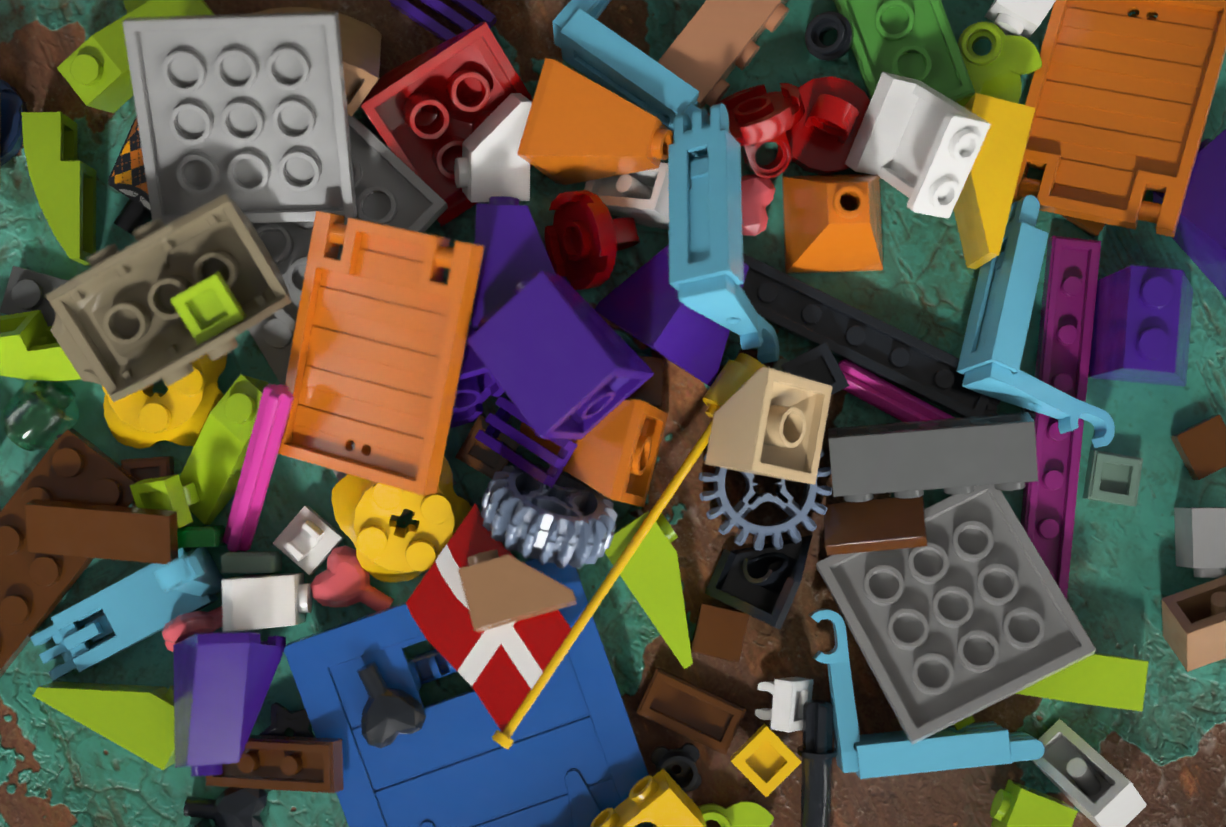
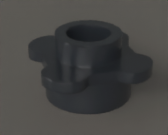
(686, 758)

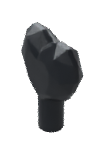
(387, 710)
(231, 809)

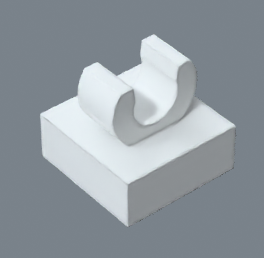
(308, 540)
(788, 702)

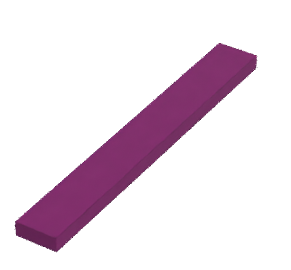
(1064, 364)

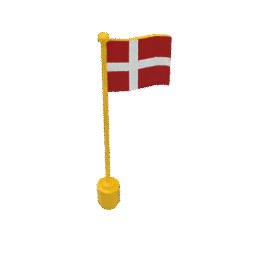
(517, 659)

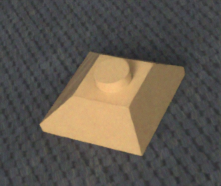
(772, 427)

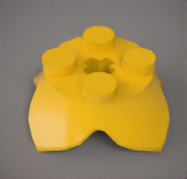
(176, 416)
(382, 547)

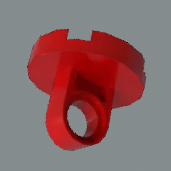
(764, 118)
(828, 125)
(586, 238)

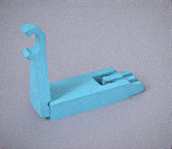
(619, 64)
(708, 228)
(1000, 327)
(131, 609)
(891, 751)

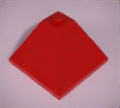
(438, 102)

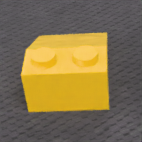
(992, 181)

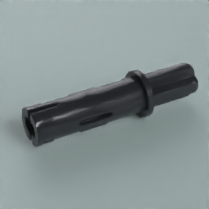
(816, 763)

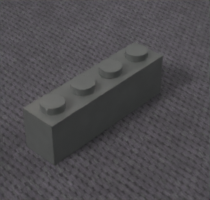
(933, 456)

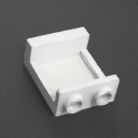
(918, 143)

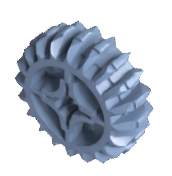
(735, 516)
(547, 523)

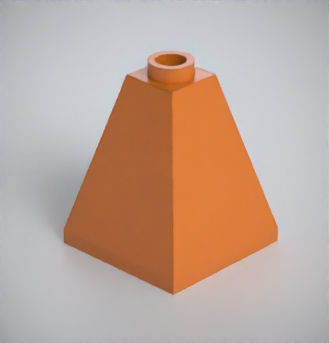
(587, 131)
(832, 223)
(617, 452)

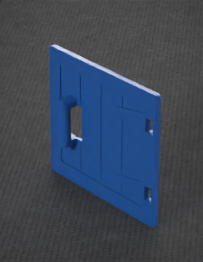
(566, 756)

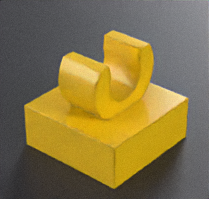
(765, 760)

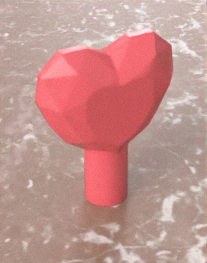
(756, 196)
(347, 583)
(191, 624)

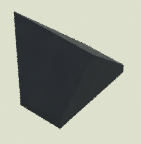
(762, 580)

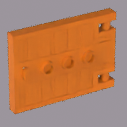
(1122, 107)
(378, 351)

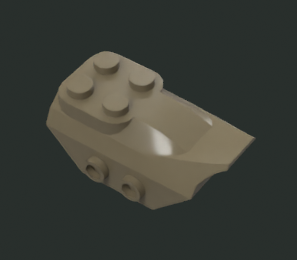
(120, 314)

